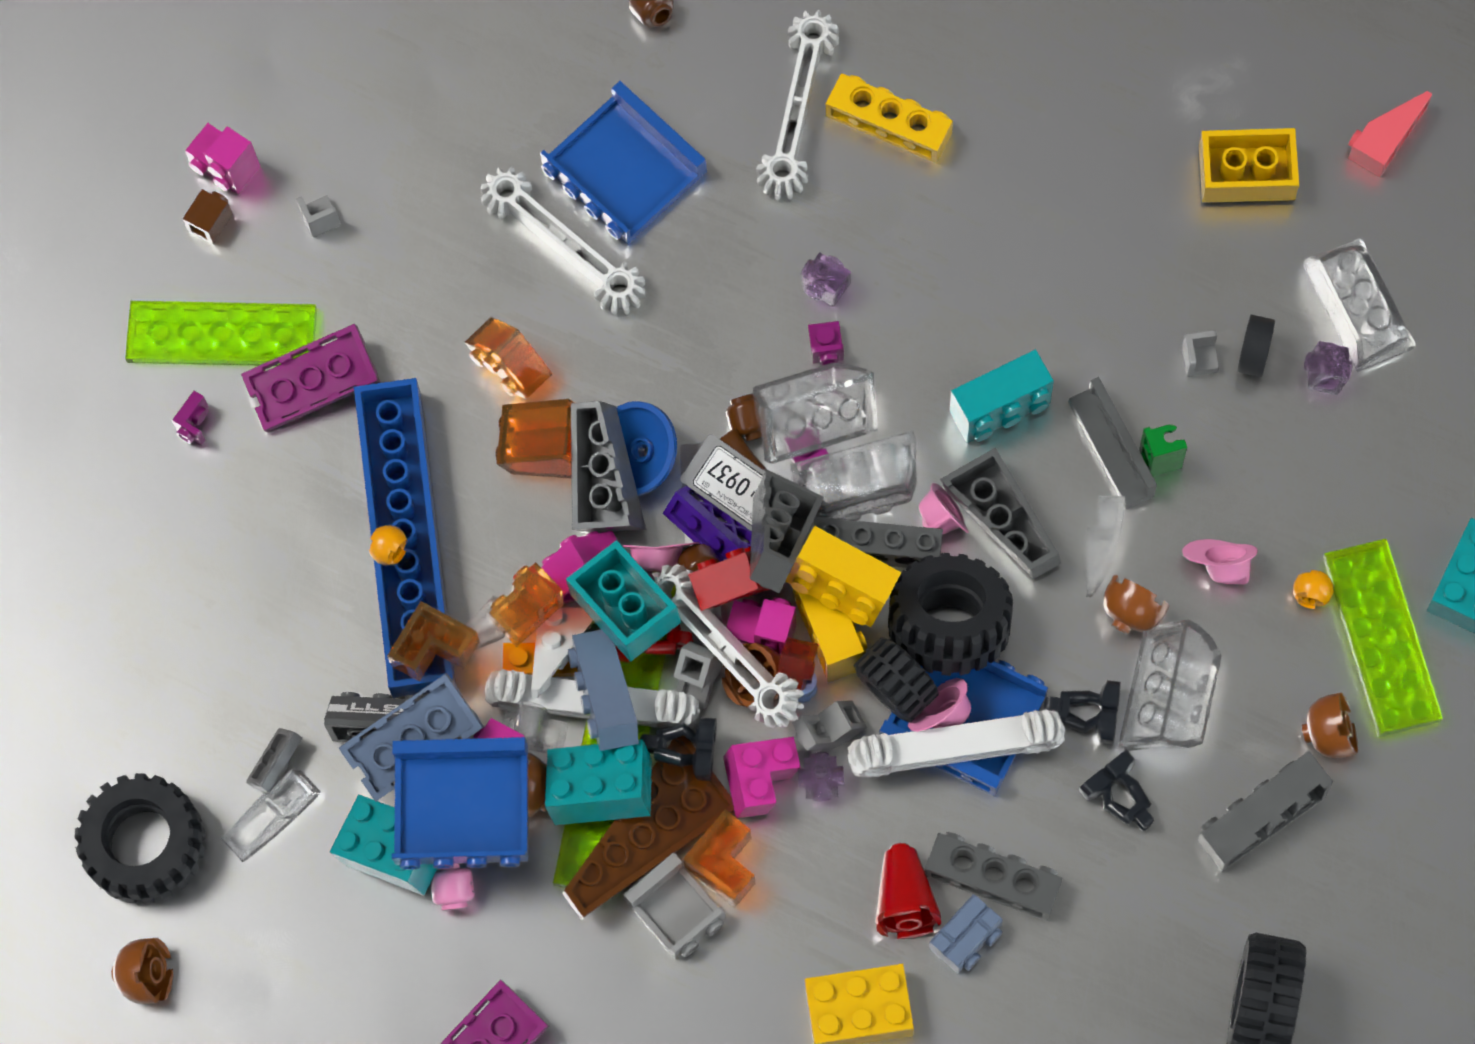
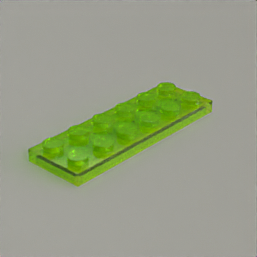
(216, 332)
(1382, 638)

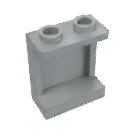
(675, 907)

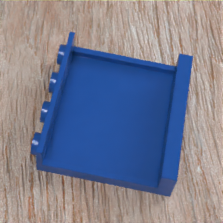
(625, 164)
(993, 694)
(461, 802)

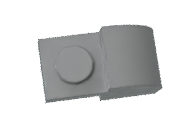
(697, 672)
(830, 727)

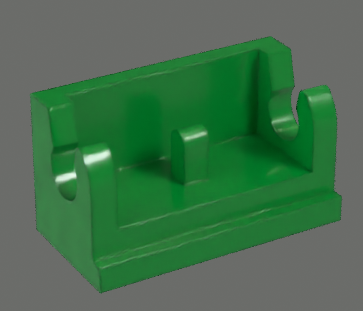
(1159, 454)

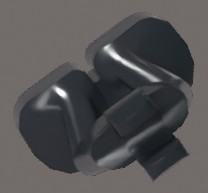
(1104, 721)
(703, 739)
(1101, 784)

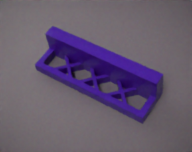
(700, 524)

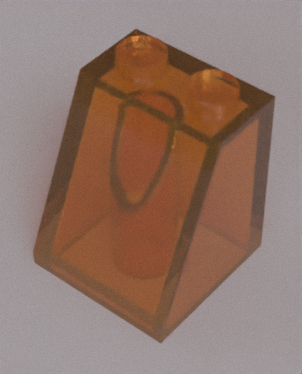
(536, 438)

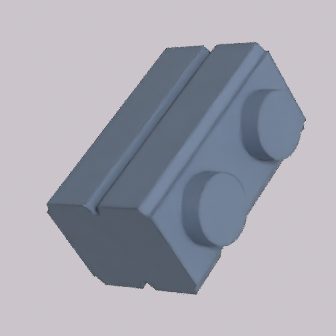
(966, 934)

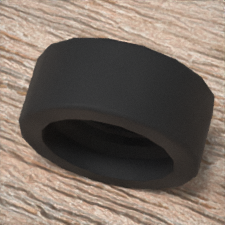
(1256, 345)

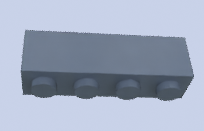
(604, 690)

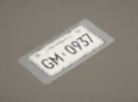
(724, 479)

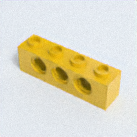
(897, 131)

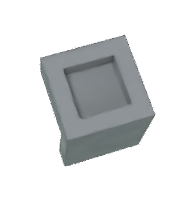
(319, 215)
(1200, 353)

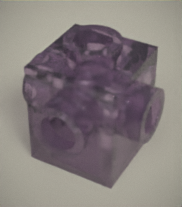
(825, 279)
(1328, 367)
(820, 787)

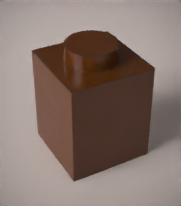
(208, 215)

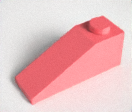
(1385, 135)

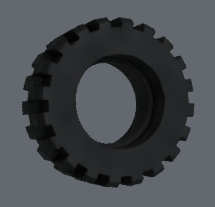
(958, 584)
(118, 804)
(1267, 991)

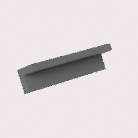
(1113, 444)

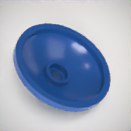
(649, 427)

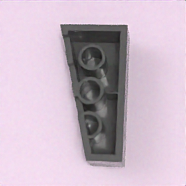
(601, 472)
(999, 506)
(779, 527)
(1265, 811)

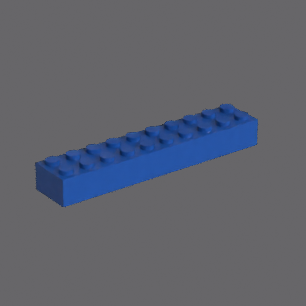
(401, 496)

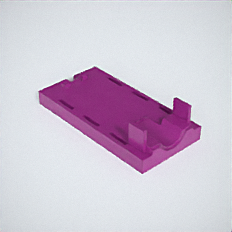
(310, 378)
(502, 1021)

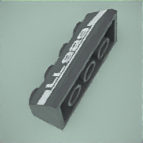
(352, 714)

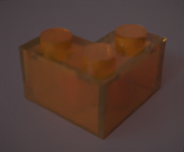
(510, 355)
(528, 606)
(429, 635)
(714, 859)

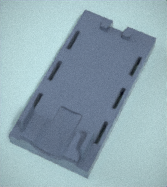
(433, 717)

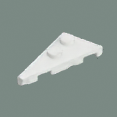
(552, 645)

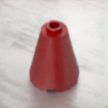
(905, 896)

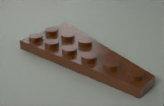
(634, 846)

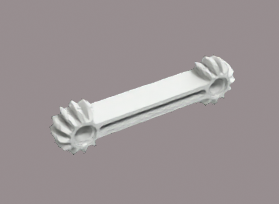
(797, 104)
(562, 240)
(730, 649)
(651, 707)
(957, 743)

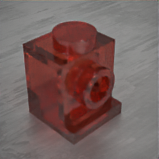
(798, 660)

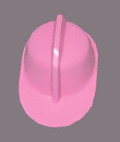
(940, 511)
(653, 558)
(1223, 560)
(947, 709)

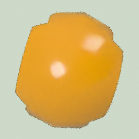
(387, 545)
(1313, 589)

